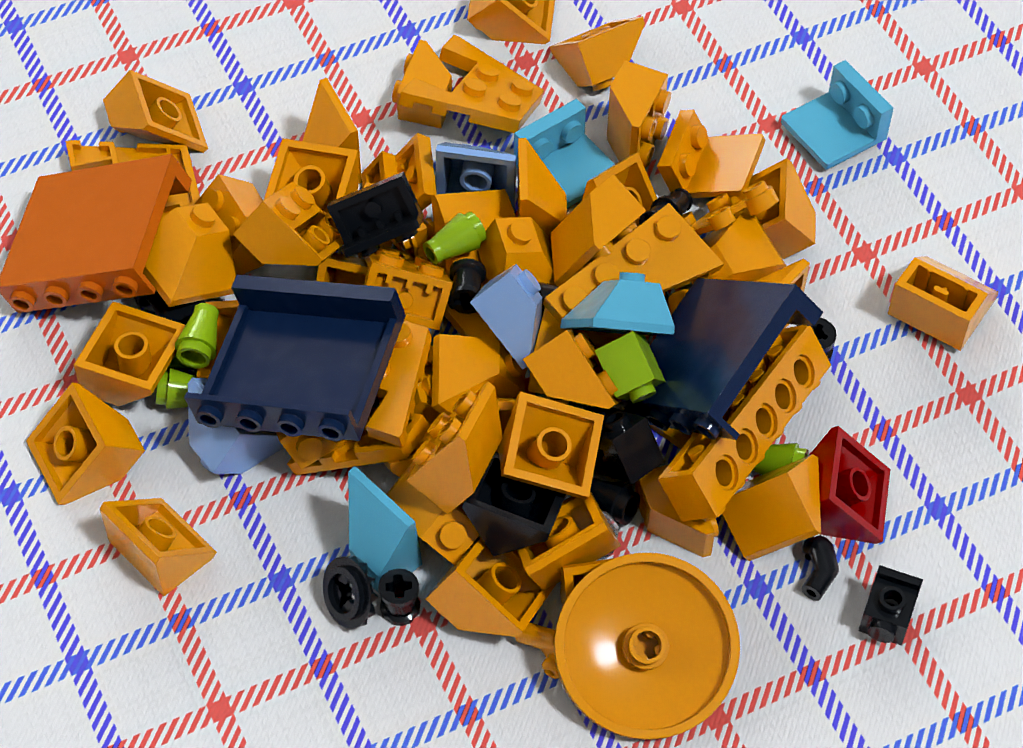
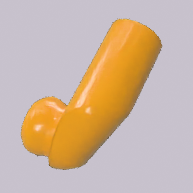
(543, 639)

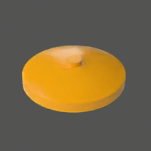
(647, 646)

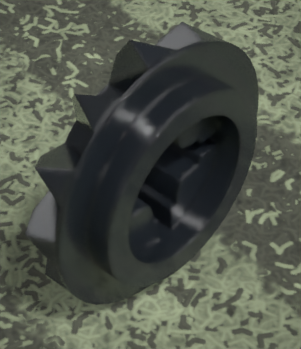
(338, 593)

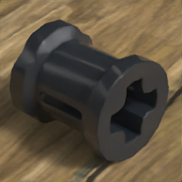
(467, 281)
(399, 584)

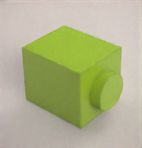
(631, 367)

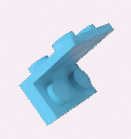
(842, 120)
(565, 149)

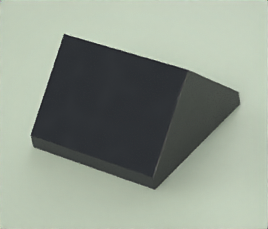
(510, 511)

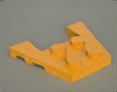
(488, 93)
(106, 154)
(400, 384)

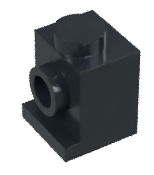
(890, 605)

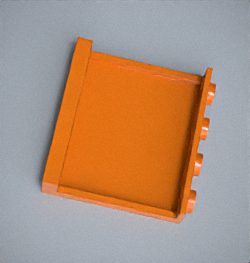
(89, 234)

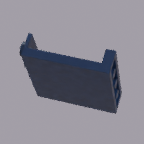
(715, 348)
(301, 358)

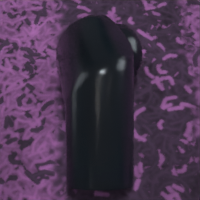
(825, 565)

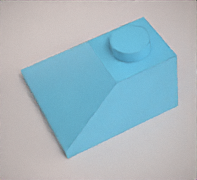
(623, 308)
(379, 529)

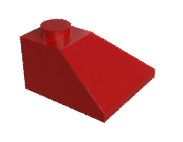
(851, 488)

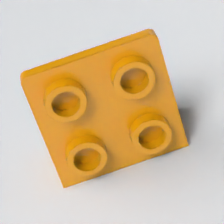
(705, 163)
(419, 284)

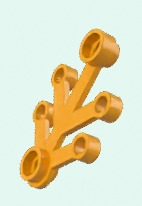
(758, 199)

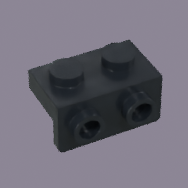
(376, 215)

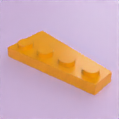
(660, 248)

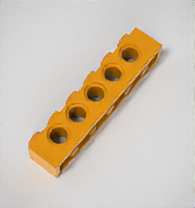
(711, 471)

